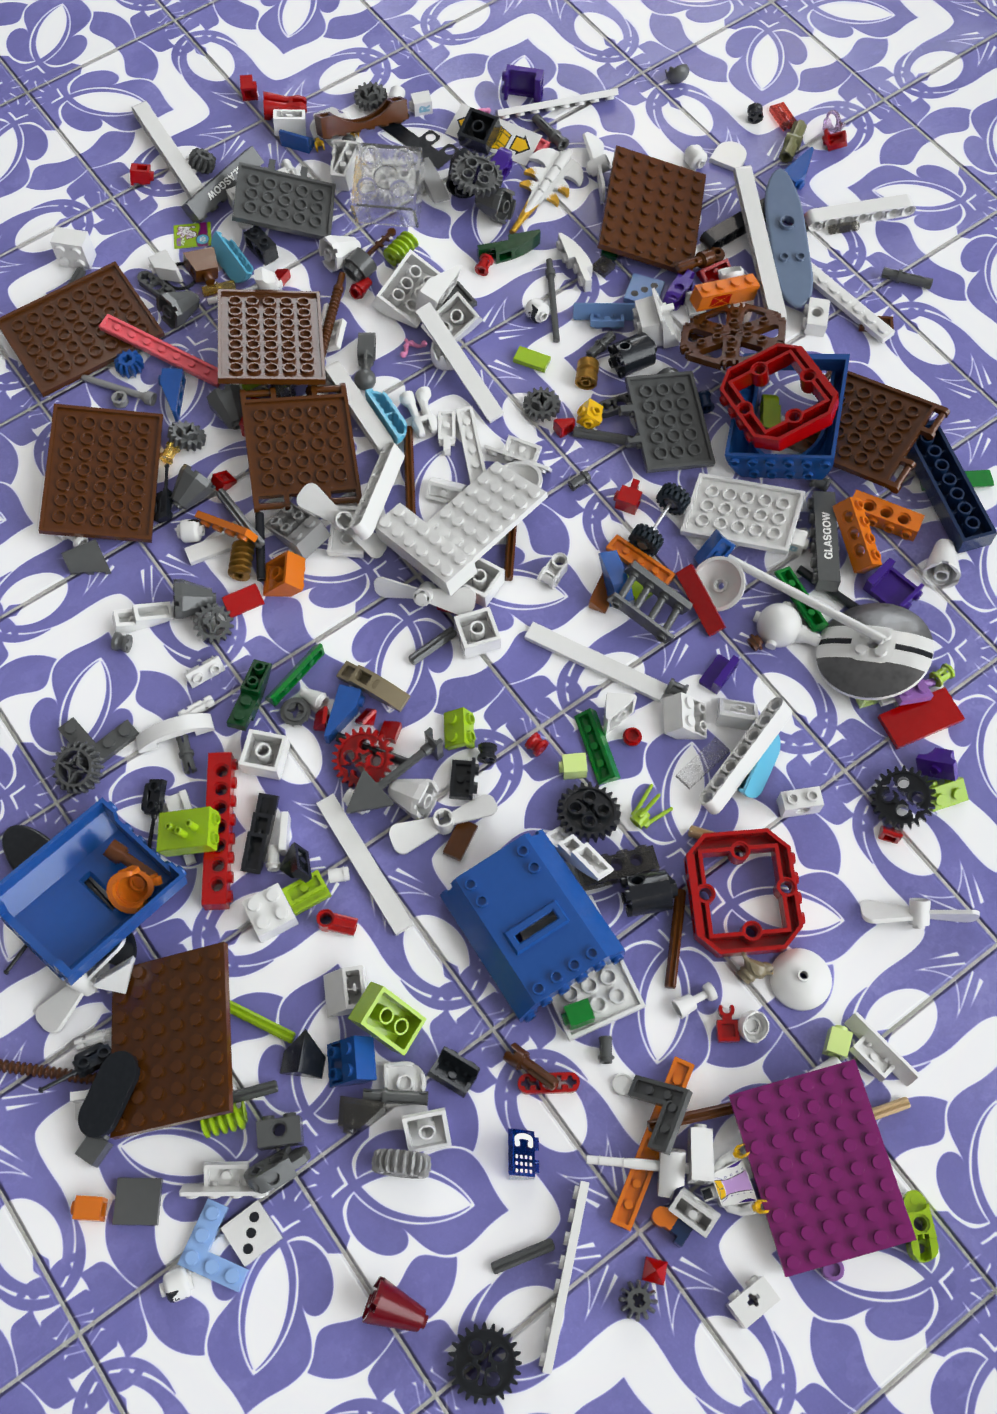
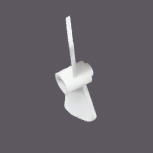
(599, 161)
(317, 502)
(458, 603)
(411, 834)
(917, 913)
(58, 1008)

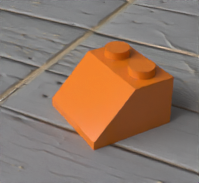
(284, 575)

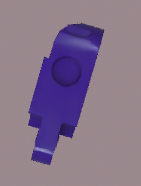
(503, 158)
(678, 289)

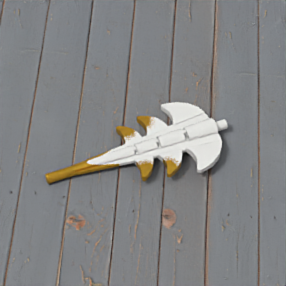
(556, 168)

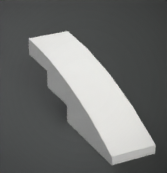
(580, 855)

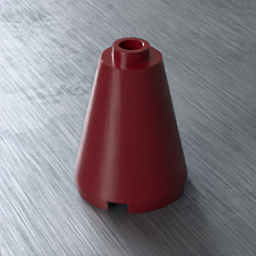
(393, 1308)

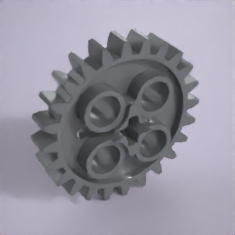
(464, 172)

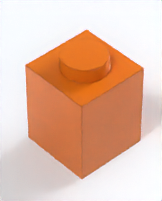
(89, 1208)

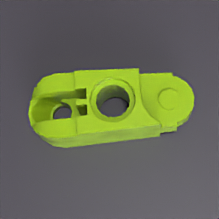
(770, 410)
(920, 1209)

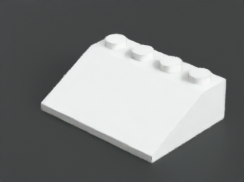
(400, 290)

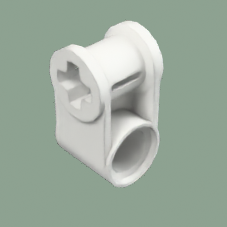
(553, 573)

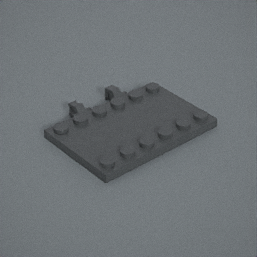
(283, 201)
(667, 422)

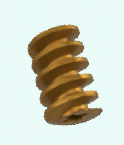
(241, 560)

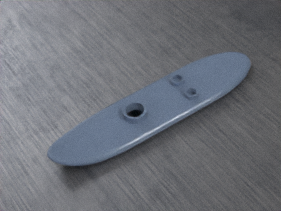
(788, 243)

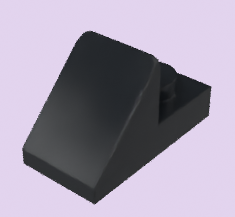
(297, 863)

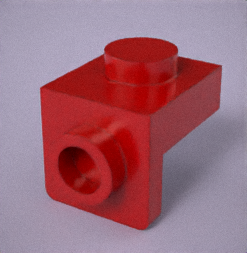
(834, 140)

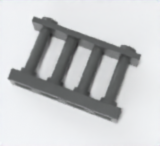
(664, 594)

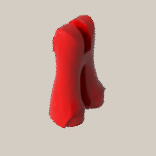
(277, 101)

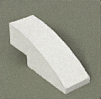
(142, 616)

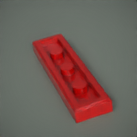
(701, 600)

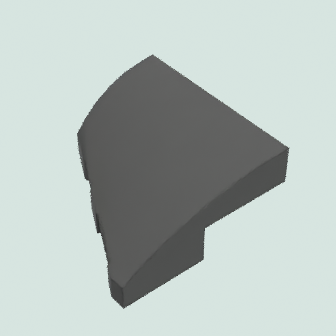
(86, 559)

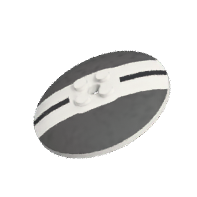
(879, 671)

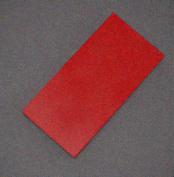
(919, 720)

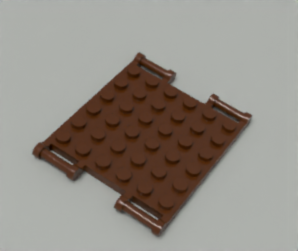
(879, 430)
(299, 444)

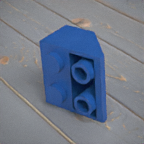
(351, 1061)

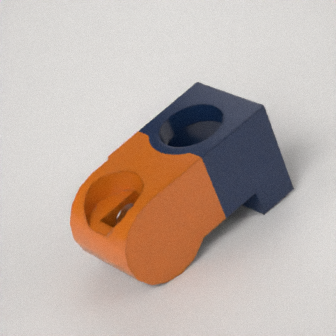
(663, 1218)

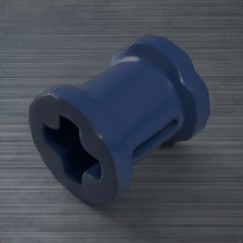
(706, 404)

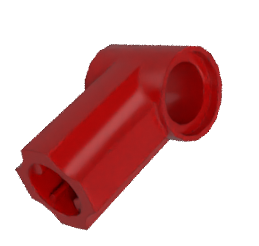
(339, 923)

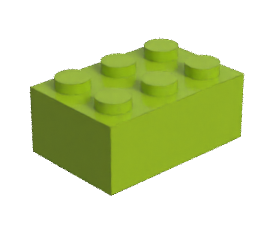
(387, 1018)

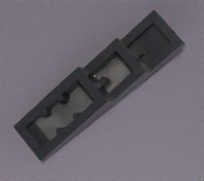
(260, 833)

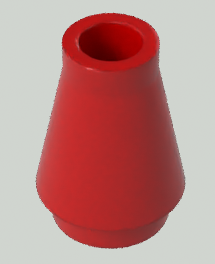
(360, 288)

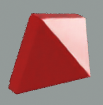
(367, 717)
(654, 1270)

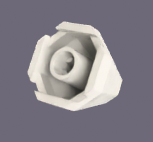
(336, 250)
(414, 796)

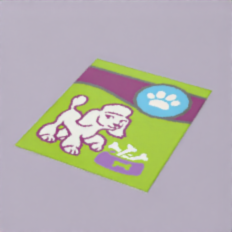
(192, 235)

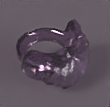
(828, 124)

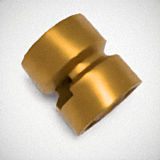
(587, 373)

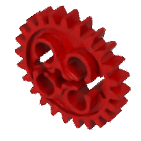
(354, 743)

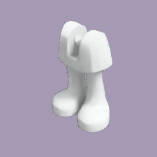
(422, 396)

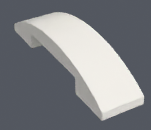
(173, 727)

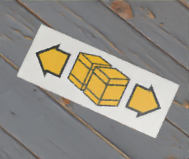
(512, 137)

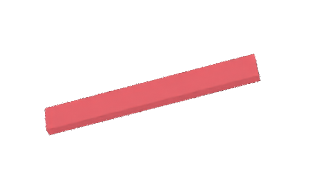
(160, 349)

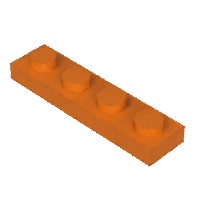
(229, 528)
(629, 553)

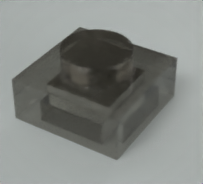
(603, 266)

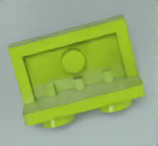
(459, 729)
(948, 793)

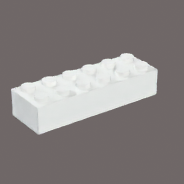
(425, 549)

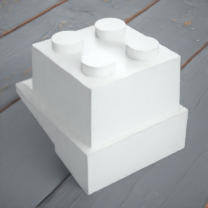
(655, 320)

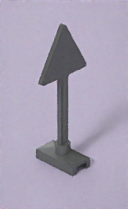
(370, 794)

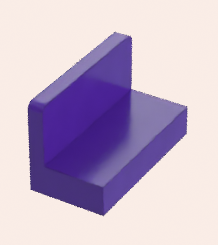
(718, 673)

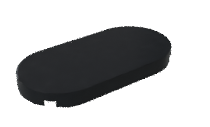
(109, 1095)

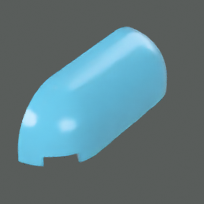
(231, 258)
(388, 414)
(758, 776)

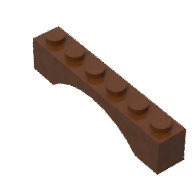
(390, 111)

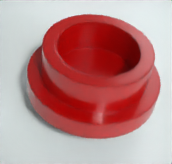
(632, 736)

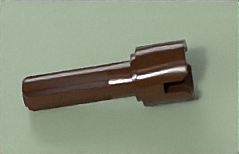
(702, 260)
(119, 854)
(522, 1060)

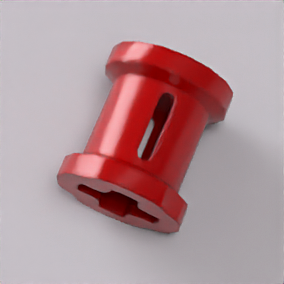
(484, 264)

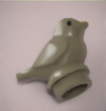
(754, 969)

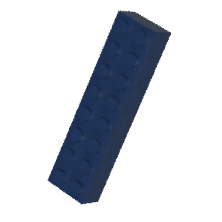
(951, 493)

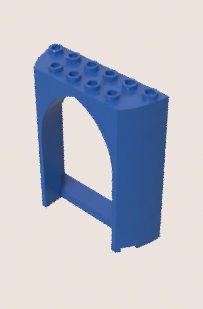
(811, 464)

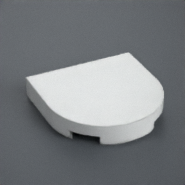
(729, 155)
(403, 1076)

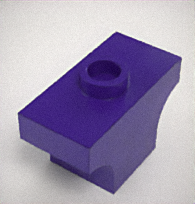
(938, 764)

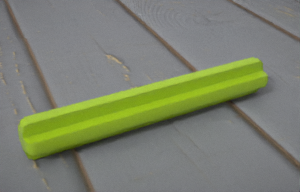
(262, 1022)

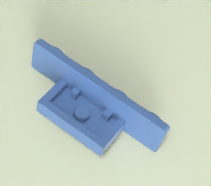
(604, 314)

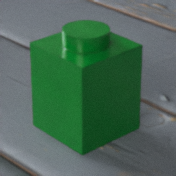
(577, 1014)

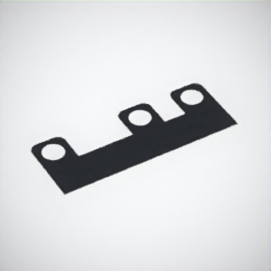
(408, 138)

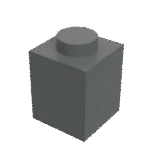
(94, 1150)

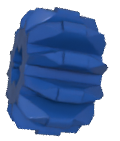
(129, 363)

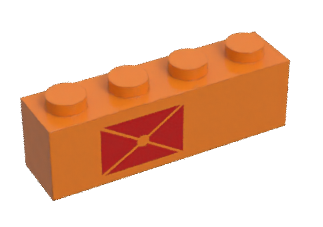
(724, 292)

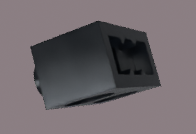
(261, 245)

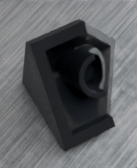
(303, 1058)

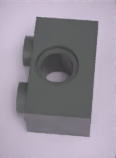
(266, 1131)

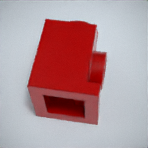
(248, 88)
(141, 174)

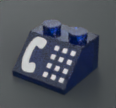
(521, 1154)

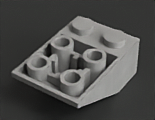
(298, 530)

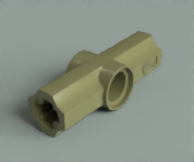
(793, 141)

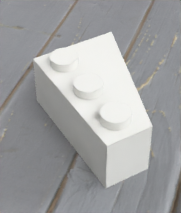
(343, 163)

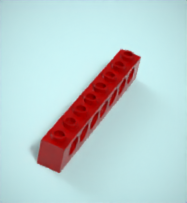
(221, 899)

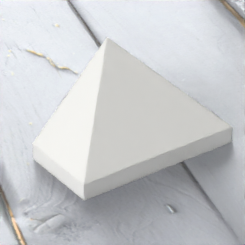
(116, 978)

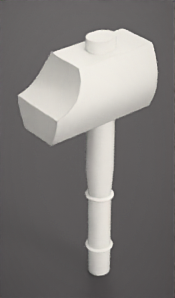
(264, 279)
(670, 1168)

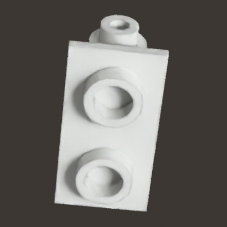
(206, 671)

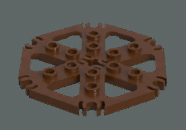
(730, 336)

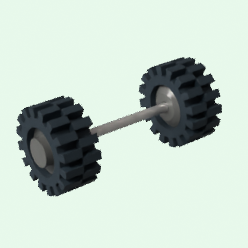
(672, 500)

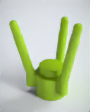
(640, 817)

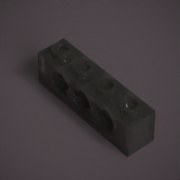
(643, 853)

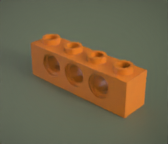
(893, 516)
(855, 545)

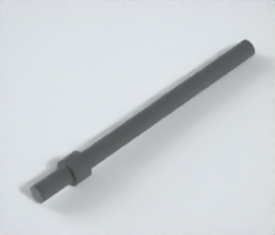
(550, 275)

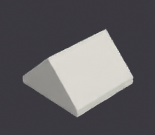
(616, 709)
(736, 714)
(427, 1130)

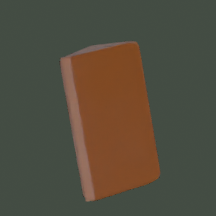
(598, 599)

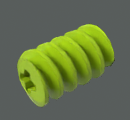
(400, 247)
(223, 1122)

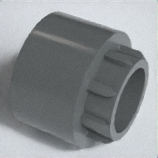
(359, 265)

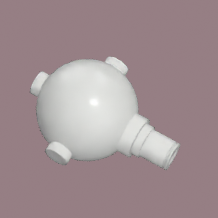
(782, 625)

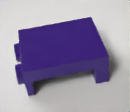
(523, 82)
(892, 587)

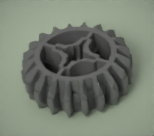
(70, 780)

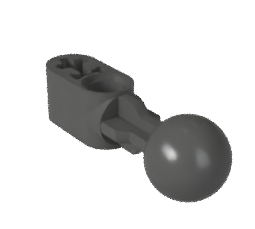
(366, 356)

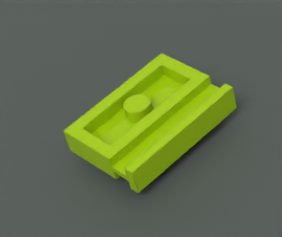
(306, 895)

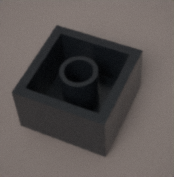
(479, 130)

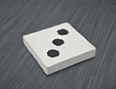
(251, 1233)

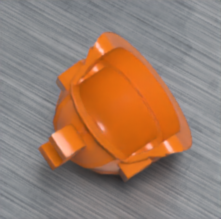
(131, 889)

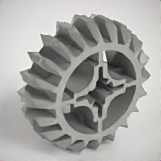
(401, 1163)

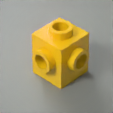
(590, 414)

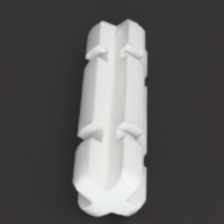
(198, 706)
(92, 1039)

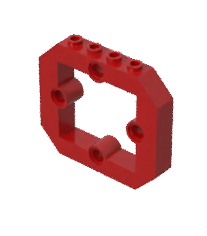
(797, 423)
(783, 861)

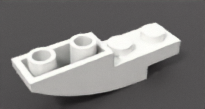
(575, 258)

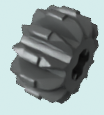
(202, 161)
(630, 1302)

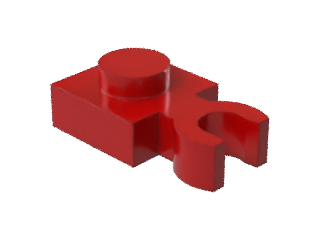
(727, 1028)

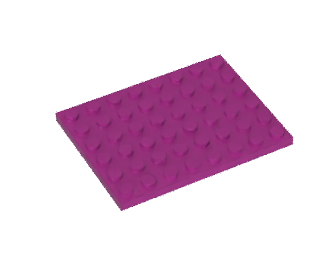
(821, 1168)

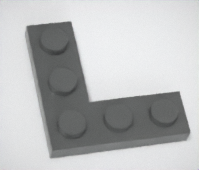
(108, 745)
(674, 1104)

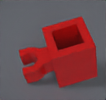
(628, 498)

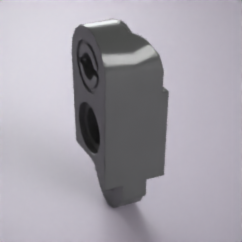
(276, 1169)

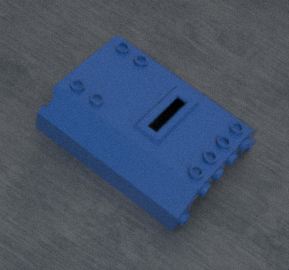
(510, 895)
(55, 909)

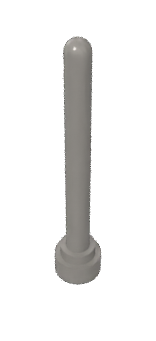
(149, 398)

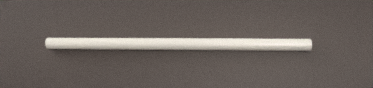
(810, 601)

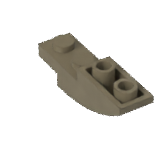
(373, 685)

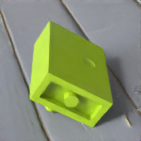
(188, 831)

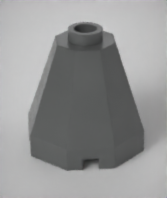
(498, 206)
(177, 307)
(227, 405)
(190, 488)
(190, 597)

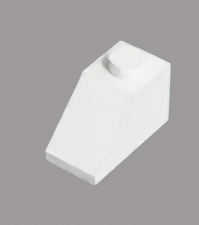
(164, 267)

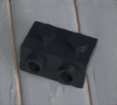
(462, 779)
(454, 1071)

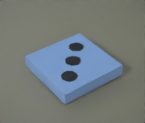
(641, 287)

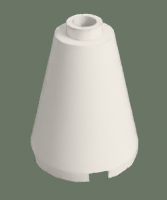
(942, 566)

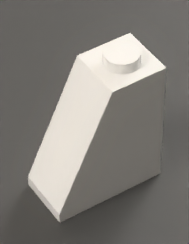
(700, 1155)

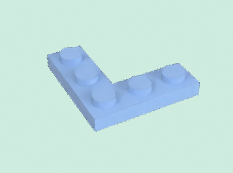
(197, 1255)

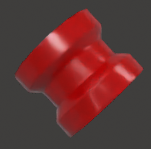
(536, 744)

